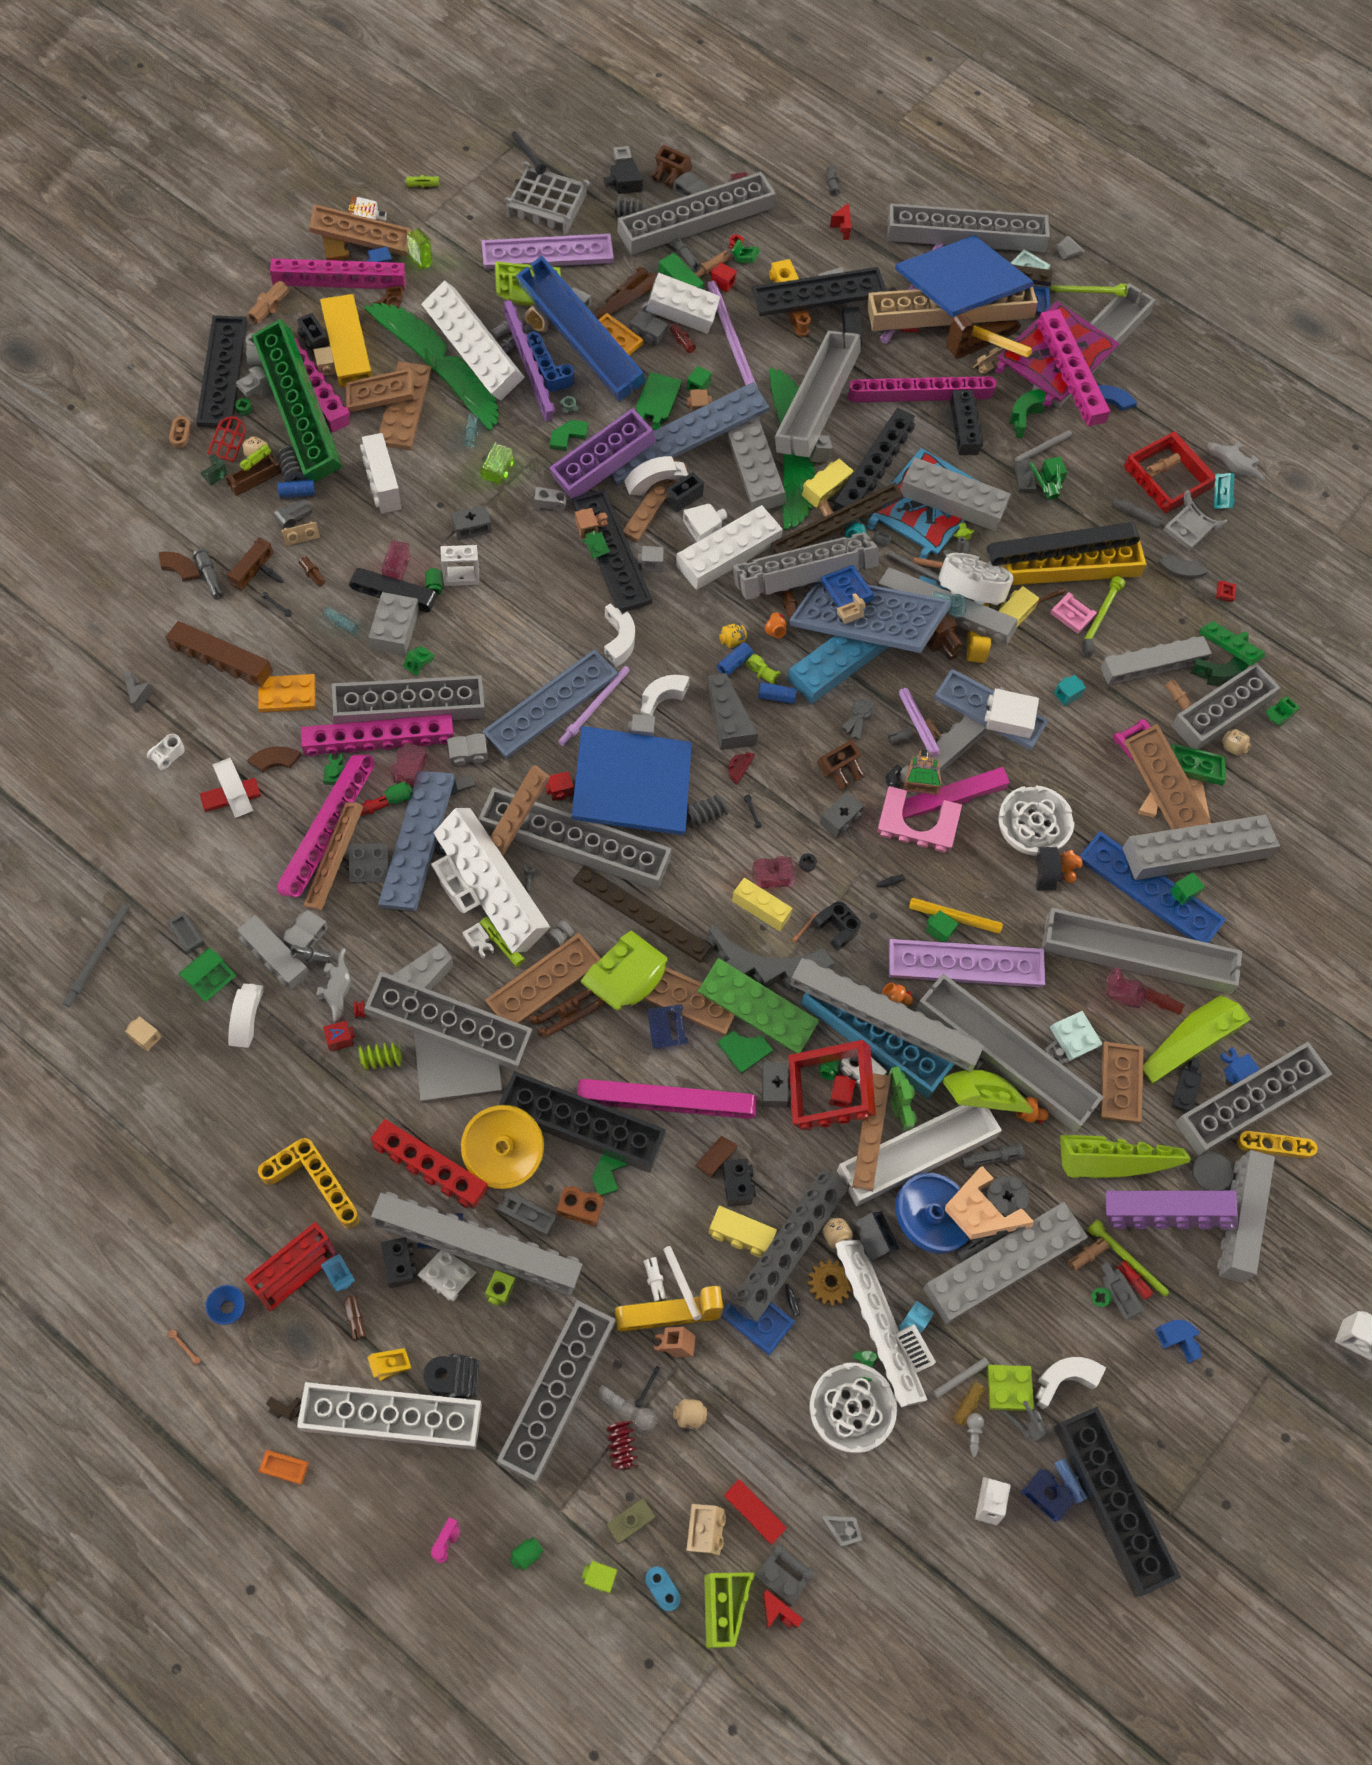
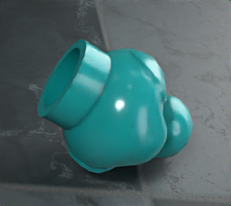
(854, 529)

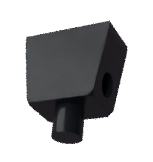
(625, 177)

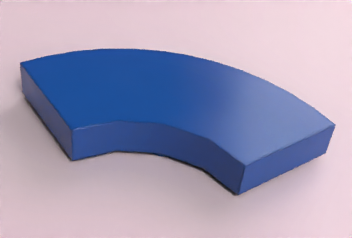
(1117, 397)

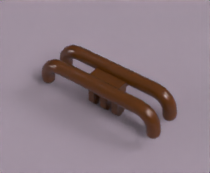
(568, 1013)

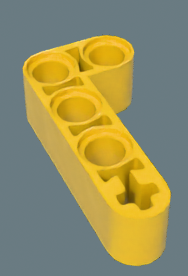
(977, 646)

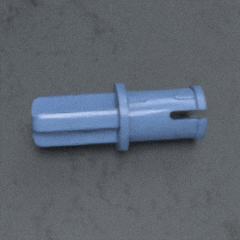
(1070, 1480)

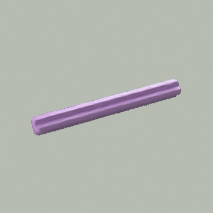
(919, 722)

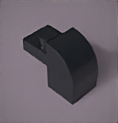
(1049, 868)

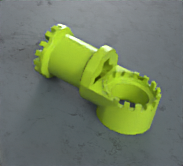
(758, 665)

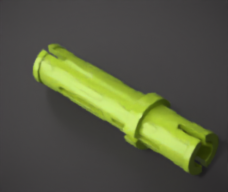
(494, 935)

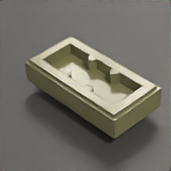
(630, 1521)

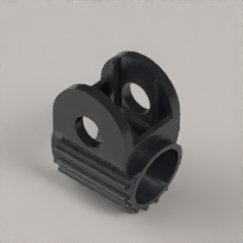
(461, 1376)

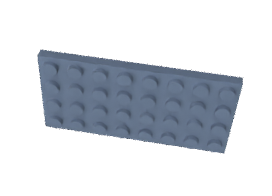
(891, 620)

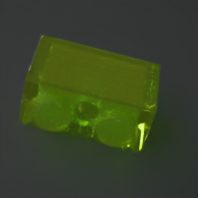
(419, 248)
(497, 463)

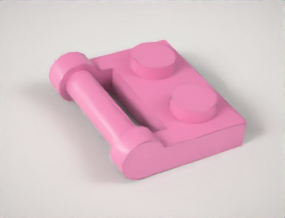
(1072, 617)

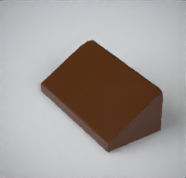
(714, 1158)

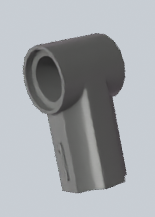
(288, 516)

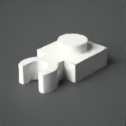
(477, 938)

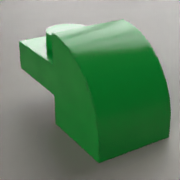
(1282, 711)

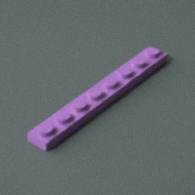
(527, 358)

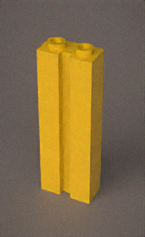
(345, 339)

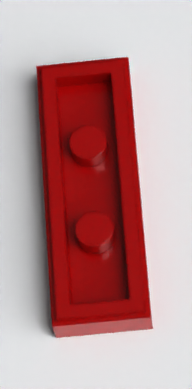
(217, 799)
(755, 1512)

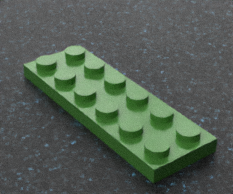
(758, 1006)

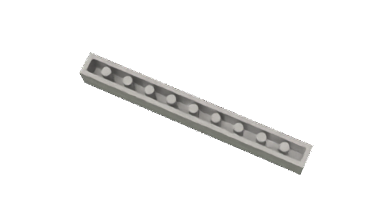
(886, 1014)

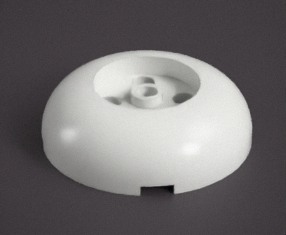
(1046, 806)
(876, 1420)

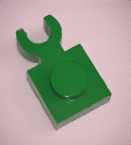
(333, 771)

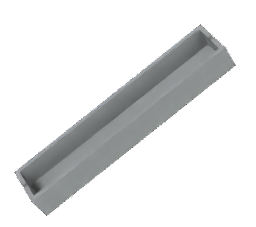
(1120, 319)
(817, 394)
(1142, 951)
(1012, 1053)

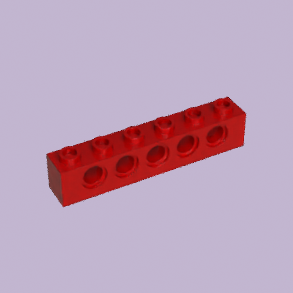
(389, 1132)

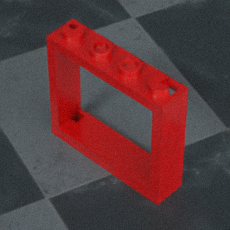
(1188, 459)
(824, 1055)
(291, 1266)

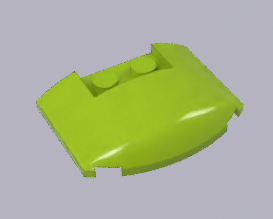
(507, 283)
(626, 972)
(985, 1091)

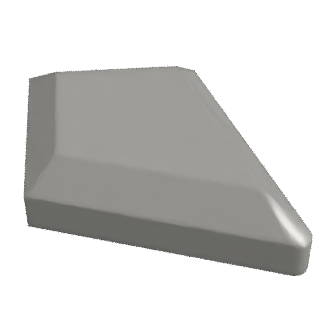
(1068, 248)
(1057, 1052)
(843, 1529)

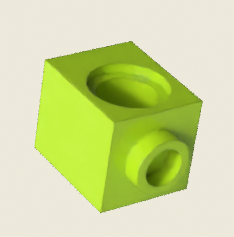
(503, 1279)
(599, 1576)

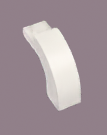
(652, 471)
(622, 646)
(1073, 1368)

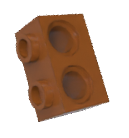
(578, 1212)

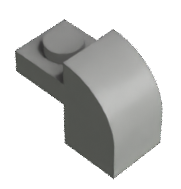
(255, 382)

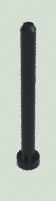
(540, 167)

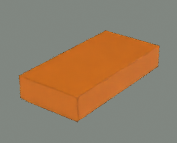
(283, 1467)

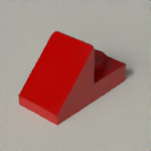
(842, 220)
(774, 1606)

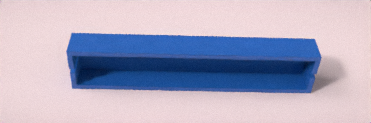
(581, 328)

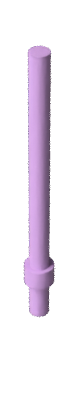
(572, 730)

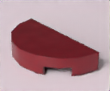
(739, 765)

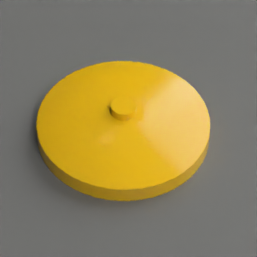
(502, 1146)

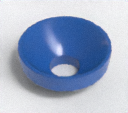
(218, 1297)

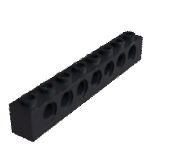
(877, 459)

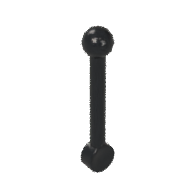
(287, 612)
(747, 798)
(639, 1403)

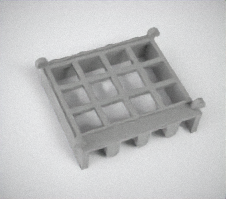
(551, 182)

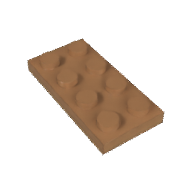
(379, 390)
(1121, 1082)

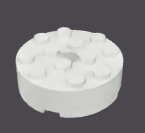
(975, 579)

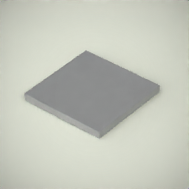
(452, 1073)

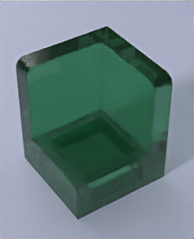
(216, 471)

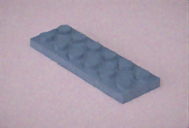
(971, 700)

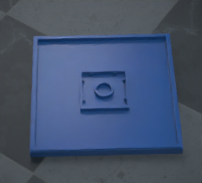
(963, 275)
(632, 780)

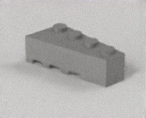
(428, 968)

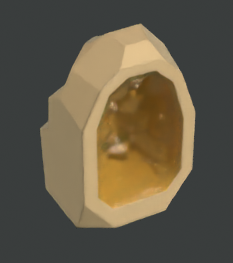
(536, 319)

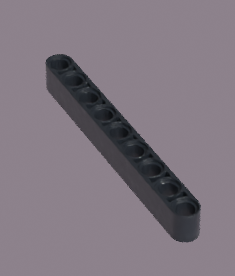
(1062, 544)

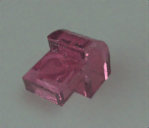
(1123, 990)

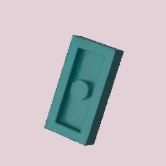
(1224, 491)

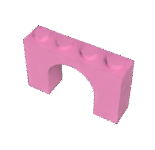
(893, 825)

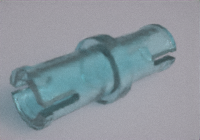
(471, 430)
(340, 620)

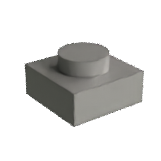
(621, 154)

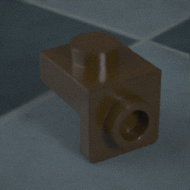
(278, 1409)

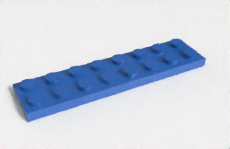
(1191, 919)

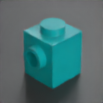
(1069, 690)

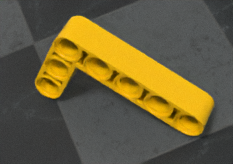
(318, 1176)
(669, 1312)

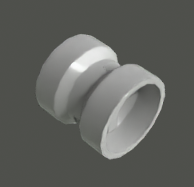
(560, 933)

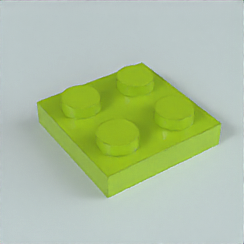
(1009, 1387)

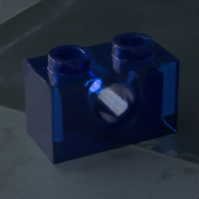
(1035, 1492)

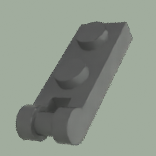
(526, 1213)

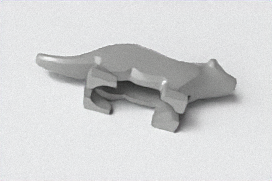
(1235, 459)
(337, 987)

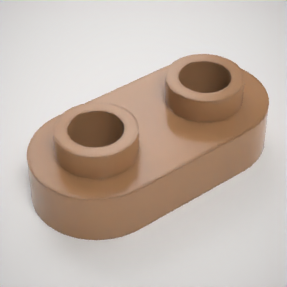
(178, 435)

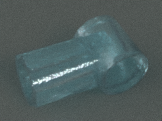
(957, 601)

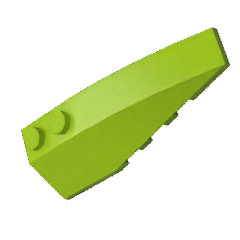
(1196, 1035)
(1101, 1158)

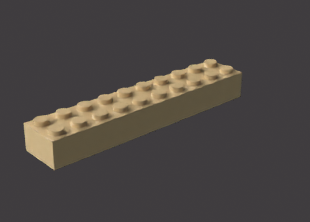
(915, 310)

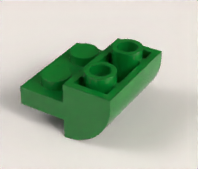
(207, 974)

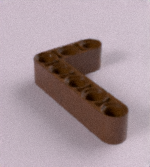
(960, 337)

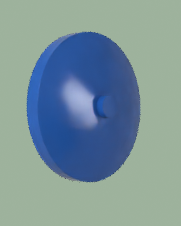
(923, 1215)

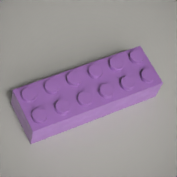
(603, 454)
(1172, 1209)

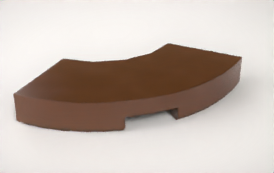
(393, 296)
(180, 564)
(274, 757)

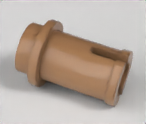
(934, 731)

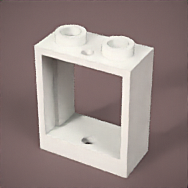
(451, 575)

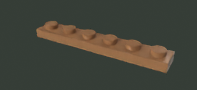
(648, 509)
(519, 808)
(333, 856)
(871, 1137)

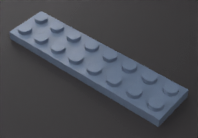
(550, 704)
(416, 841)

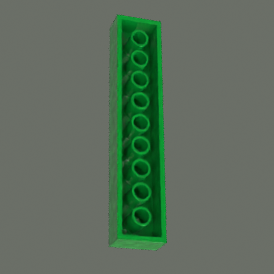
(297, 401)

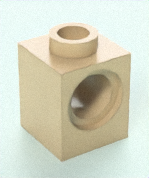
(325, 361)
(143, 1033)

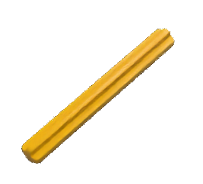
(1001, 341)
(958, 916)

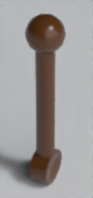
(1060, 592)

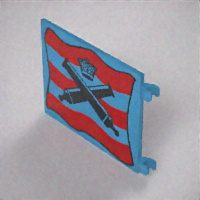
(916, 520)

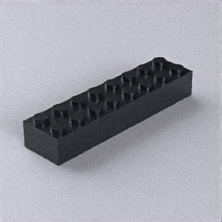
(586, 1122)
(1117, 1502)

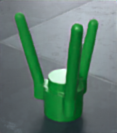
(1050, 489)

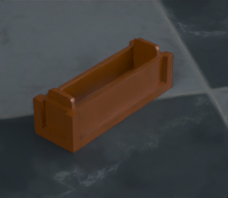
(262, 471)
(250, 564)

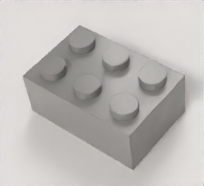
(393, 623)

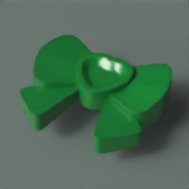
(867, 1358)

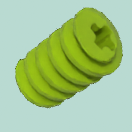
(380, 1056)

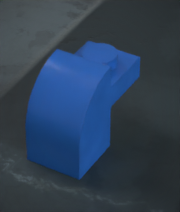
(1180, 1333)

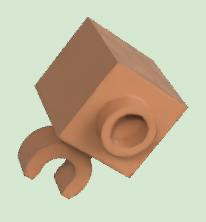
(587, 522)
(676, 1342)

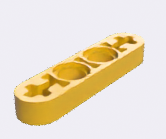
(1276, 1141)

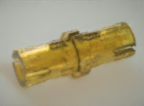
(968, 1403)

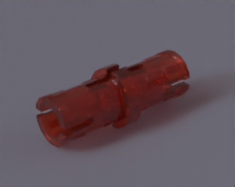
(678, 332)
(1164, 1001)

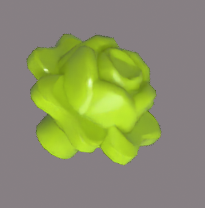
(964, 532)

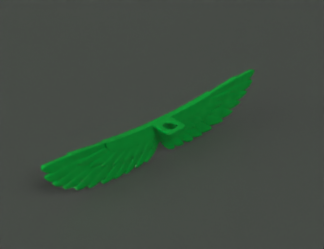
(432, 350)
(795, 468)

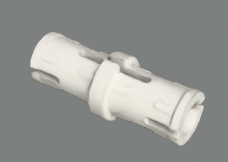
(655, 1279)

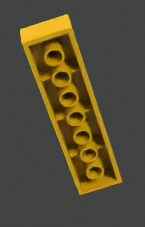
(1094, 565)

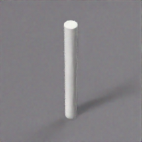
(682, 1283)

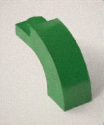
(1025, 405)

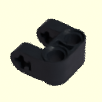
(840, 922)

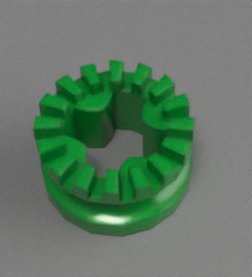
(243, 411)
(1108, 1298)

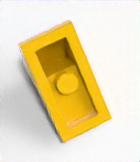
(389, 1363)

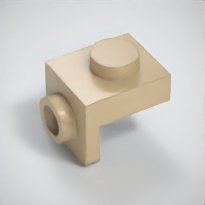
(852, 610)

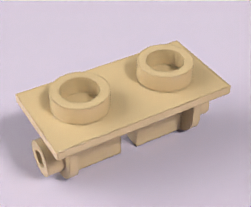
(985, 363)
(300, 533)

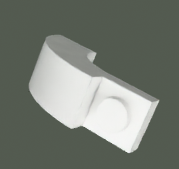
(662, 689)
(232, 787)
(454, 885)
(243, 1015)

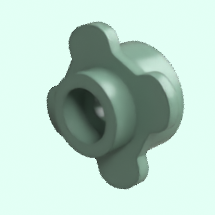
(569, 404)

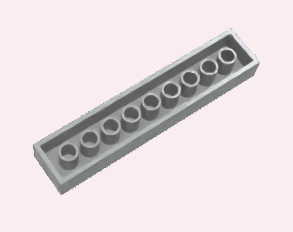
(696, 213)
(951, 225)
(583, 841)
(476, 1243)

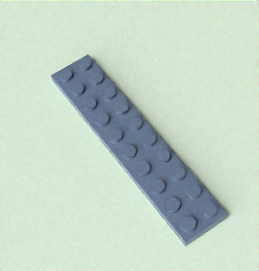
(700, 427)

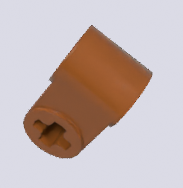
(800, 321)

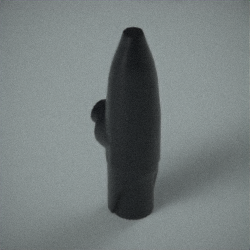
(270, 572)
(891, 880)
(793, 1302)

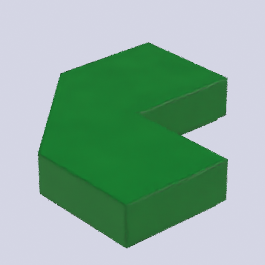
(572, 429)
(603, 1177)

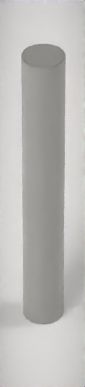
(966, 1374)

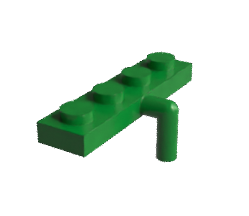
(1234, 644)

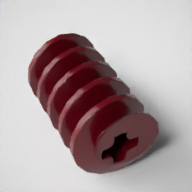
(621, 1446)

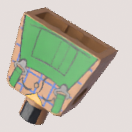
(923, 775)

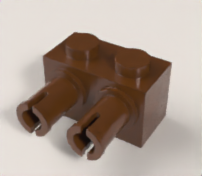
(672, 162)
(945, 638)
(843, 756)

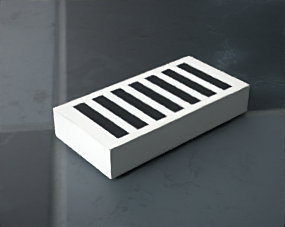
(915, 1348)

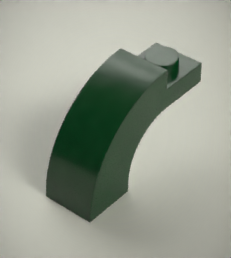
(1218, 673)

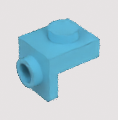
(918, 1315)

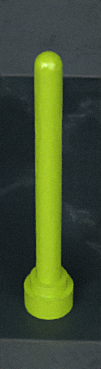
(1120, 290)
(1116, 585)
(1097, 1229)

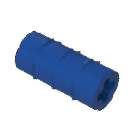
(296, 489)
(735, 659)
(777, 693)

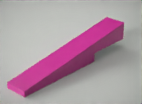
(958, 792)

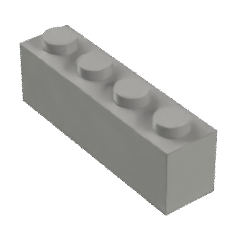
(273, 952)

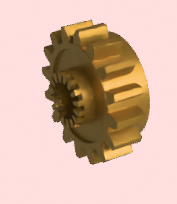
(822, 1291)

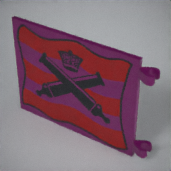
(1041, 366)

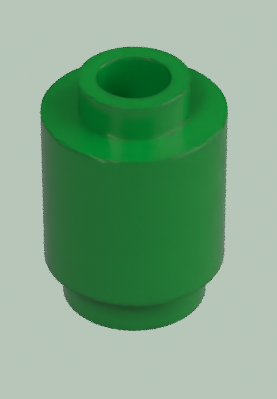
(434, 580)
(398, 793)
(526, 1554)

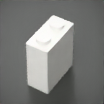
(1011, 713)

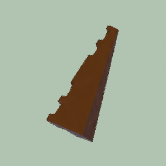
(629, 291)

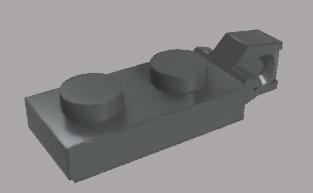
(1121, 1292)

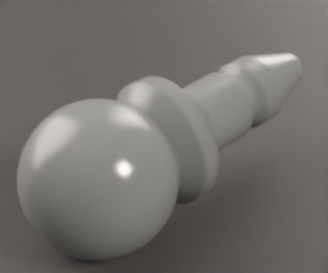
(975, 1423)

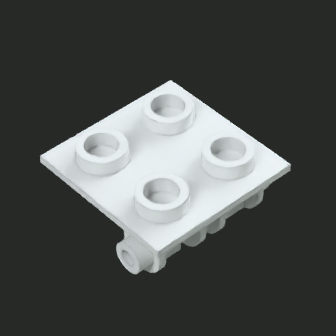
(447, 1274)

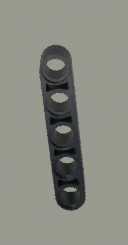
(375, 583)

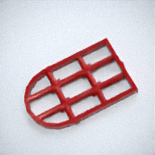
(229, 446)

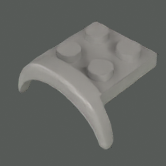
(1191, 524)

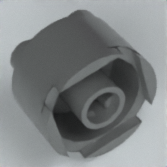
(1011, 1189)

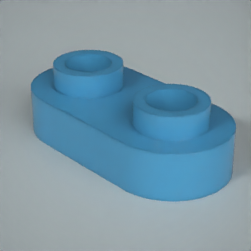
(663, 1588)

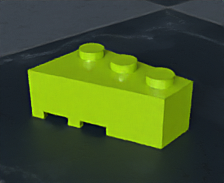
(725, 1606)

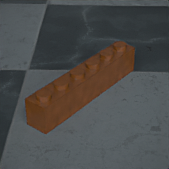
(219, 654)

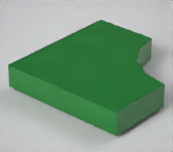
(744, 1051)

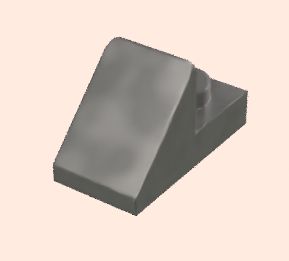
(137, 692)

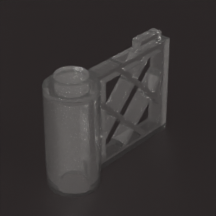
(643, 1419)

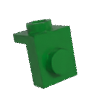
(744, 254)
(596, 544)
(416, 659)

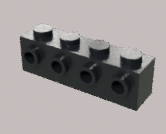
(966, 422)

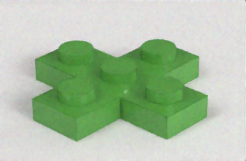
(901, 1098)

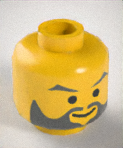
(733, 635)

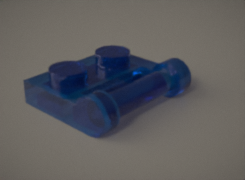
(660, 1026)

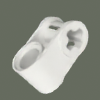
(165, 752)

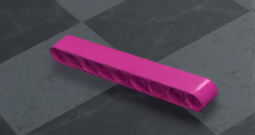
(918, 388)
(319, 834)
(669, 1098)

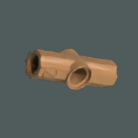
(267, 302)

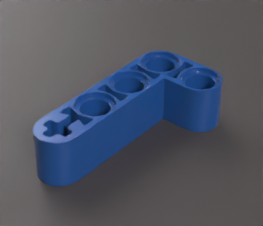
(554, 377)

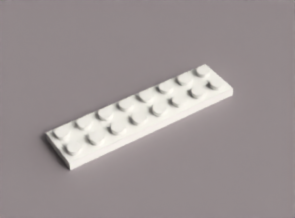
(880, 1322)

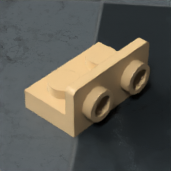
(706, 1529)

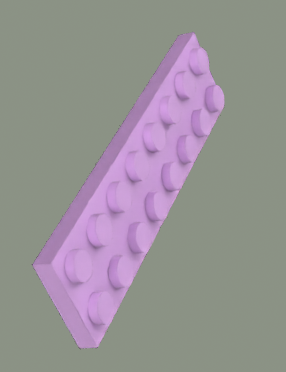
(556, 250)
(966, 963)

